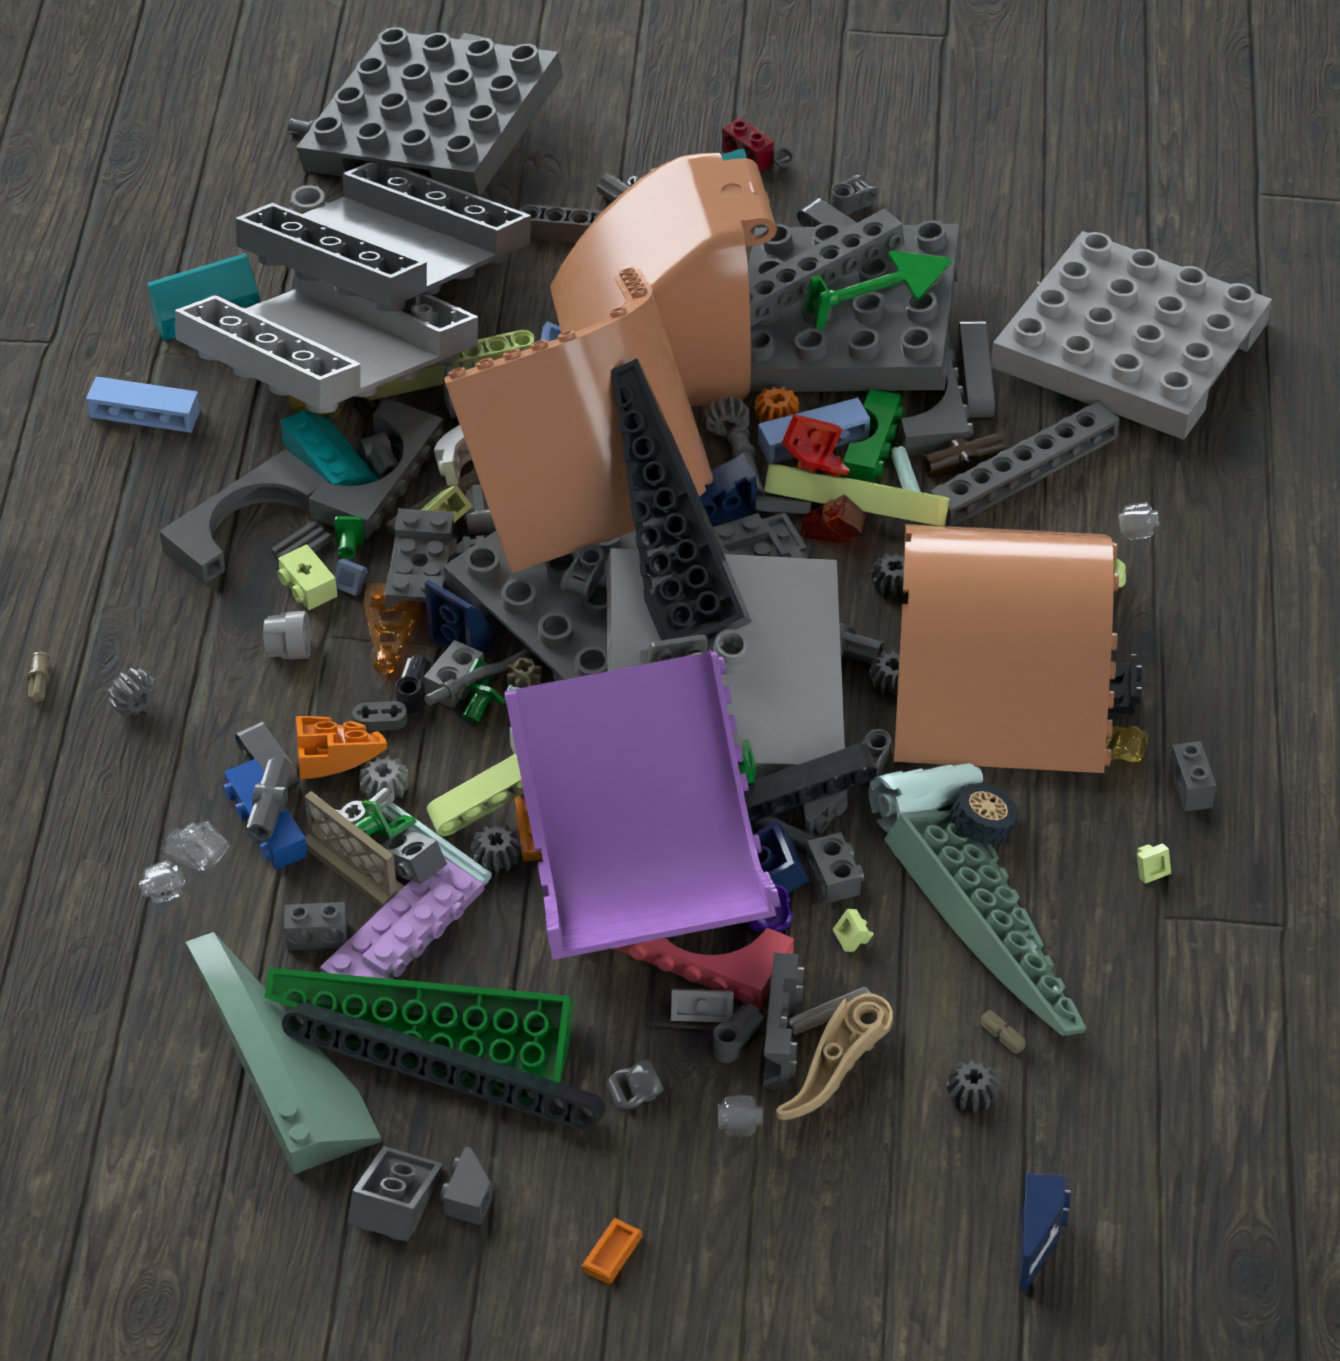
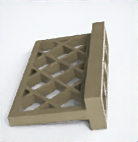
(350, 852)

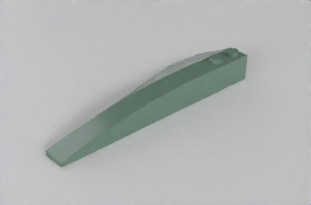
(983, 911)
(300, 1089)

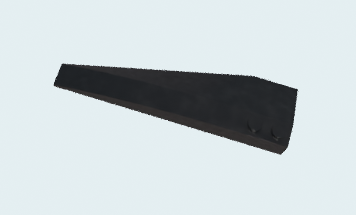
(679, 554)

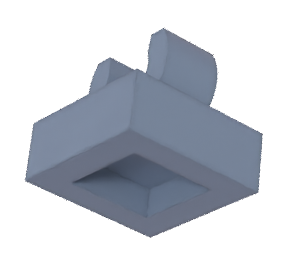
(350, 576)

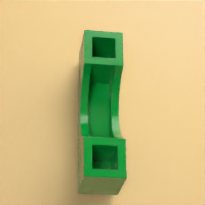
(866, 457)

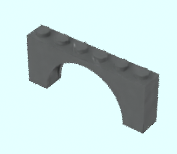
(942, 423)
(372, 501)
(191, 537)

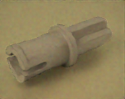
(38, 676)

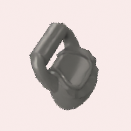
(642, 1081)

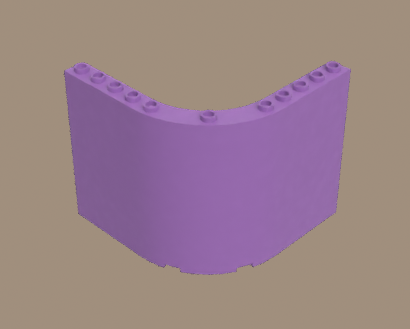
(638, 805)

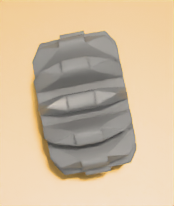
(384, 774)

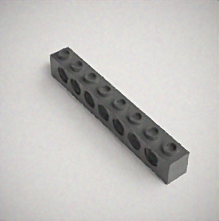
(829, 259)
(1028, 462)

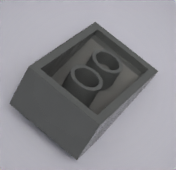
(393, 1193)

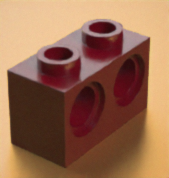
(756, 144)

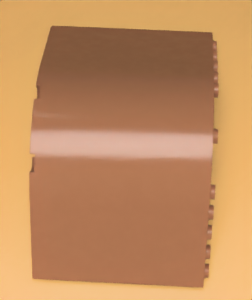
(551, 434)
(1006, 648)

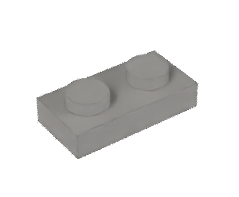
(701, 1005)

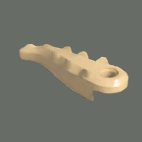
(838, 1049)

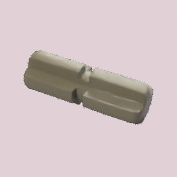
(1007, 1035)

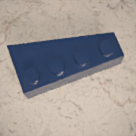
(731, 492)

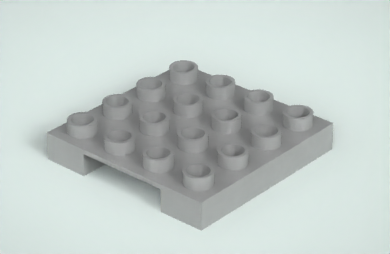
(1130, 333)
(325, 342)

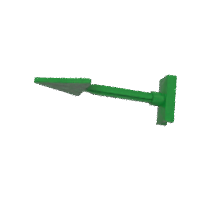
(913, 269)

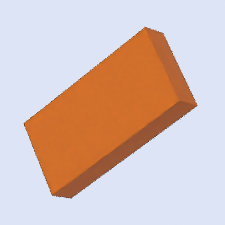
(612, 1251)

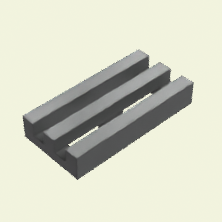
(782, 505)
(301, 538)

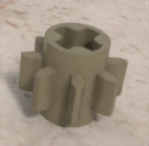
(524, 673)

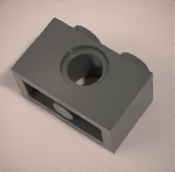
(1192, 776)

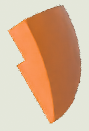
(333, 748)

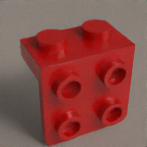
(813, 444)

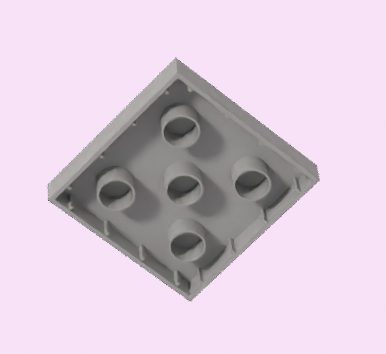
(778, 667)

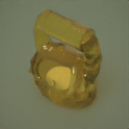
(1130, 744)

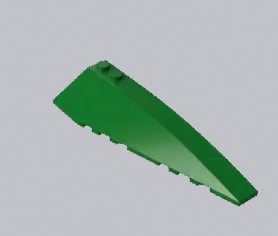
(494, 1024)

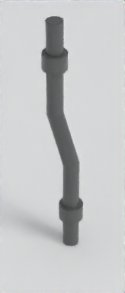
(452, 687)

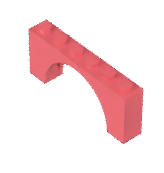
(744, 970)

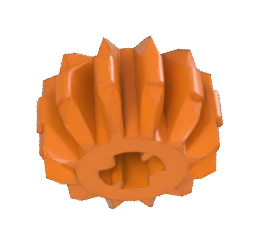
(775, 404)

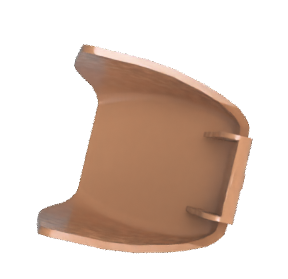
(690, 240)

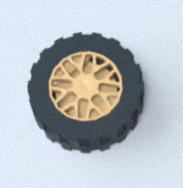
(984, 814)

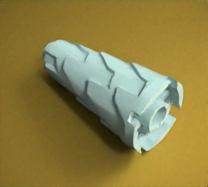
(919, 790)

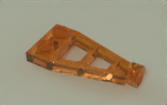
(389, 651)

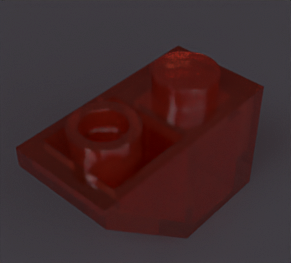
(834, 522)

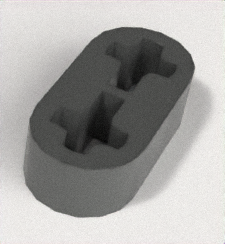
(380, 715)

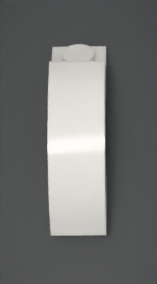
(451, 455)

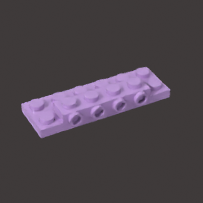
(406, 925)

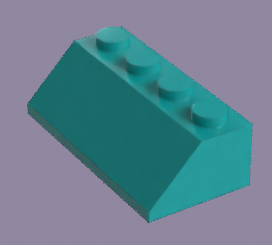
(227, 279)
(325, 449)

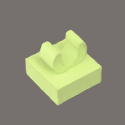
(1153, 862)
(852, 930)

